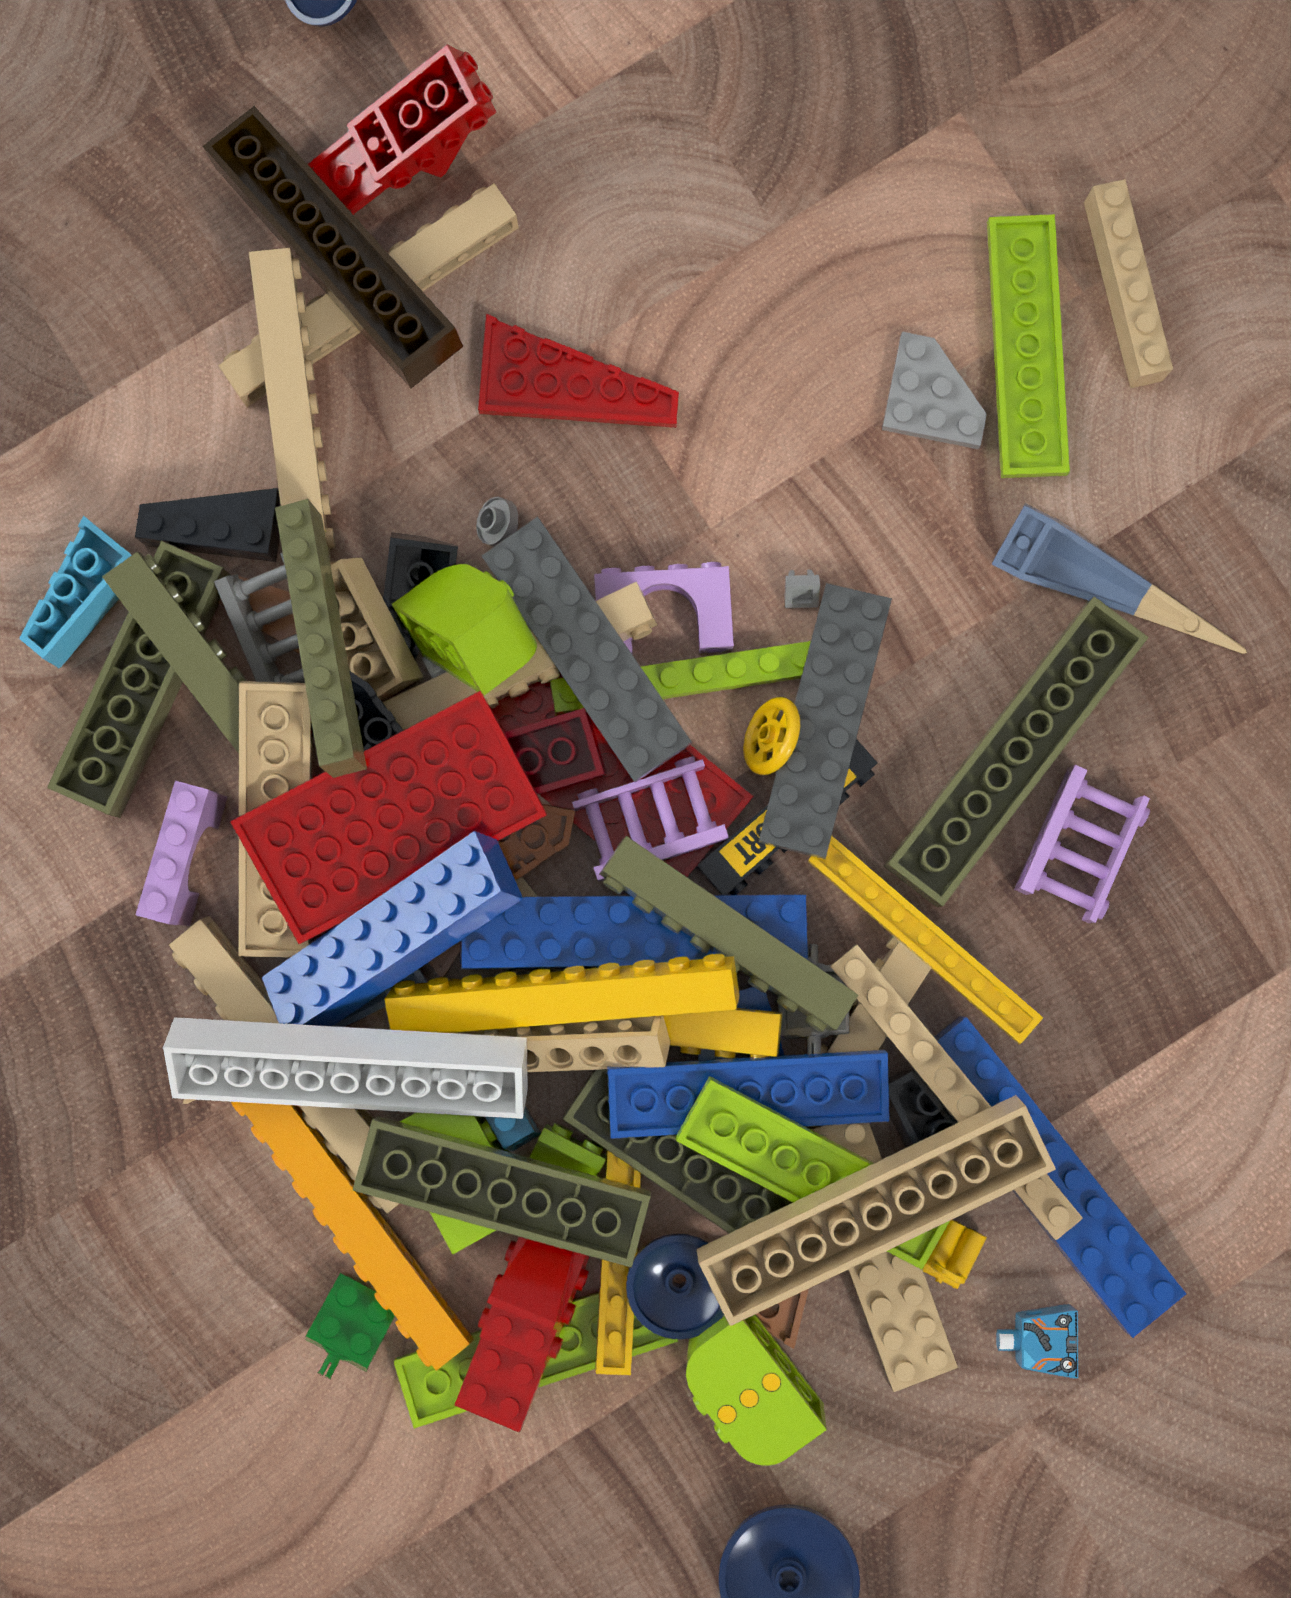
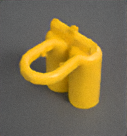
(954, 1254)

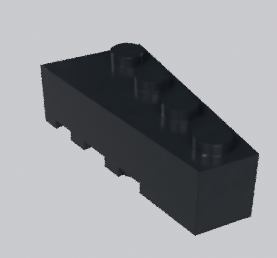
(217, 524)

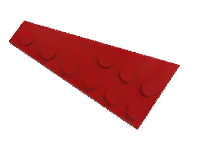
(552, 381)

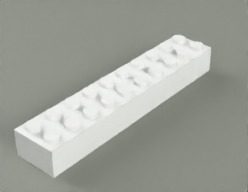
(347, 1067)

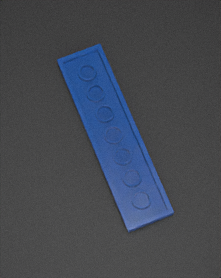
(801, 1087)

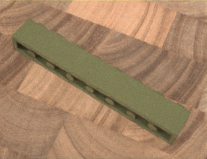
(320, 639)
(729, 933)

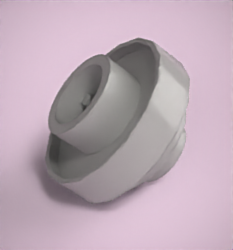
(496, 521)

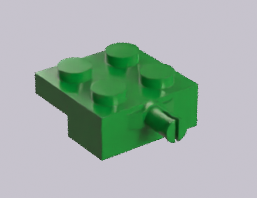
(349, 1326)

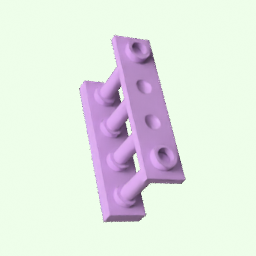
(675, 842)
(1048, 847)

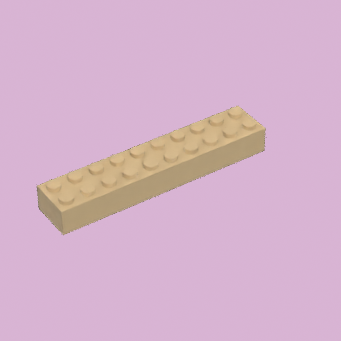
(874, 1209)

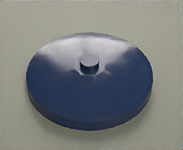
(788, 1555)

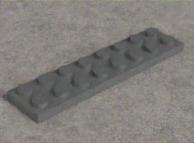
(587, 650)
(830, 712)

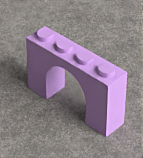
(703, 587)
(166, 885)

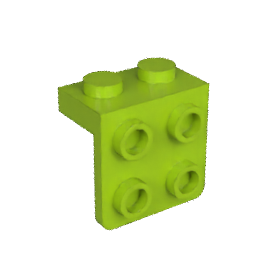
(561, 1149)

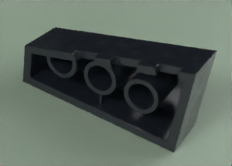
(915, 1108)

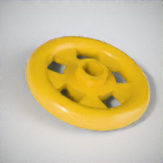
(771, 736)

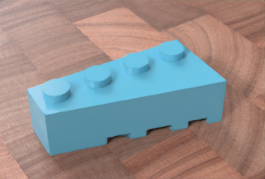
(76, 596)

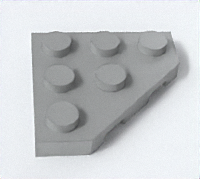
(931, 397)

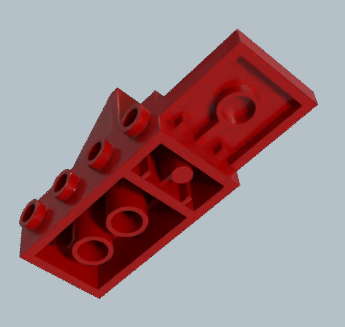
(408, 130)
(521, 1330)

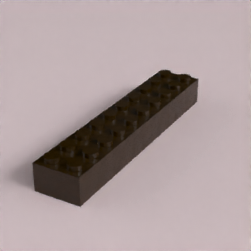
(333, 247)

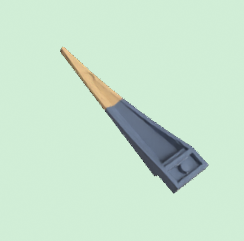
(1061, 559)

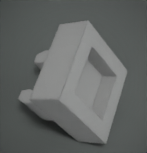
(801, 590)

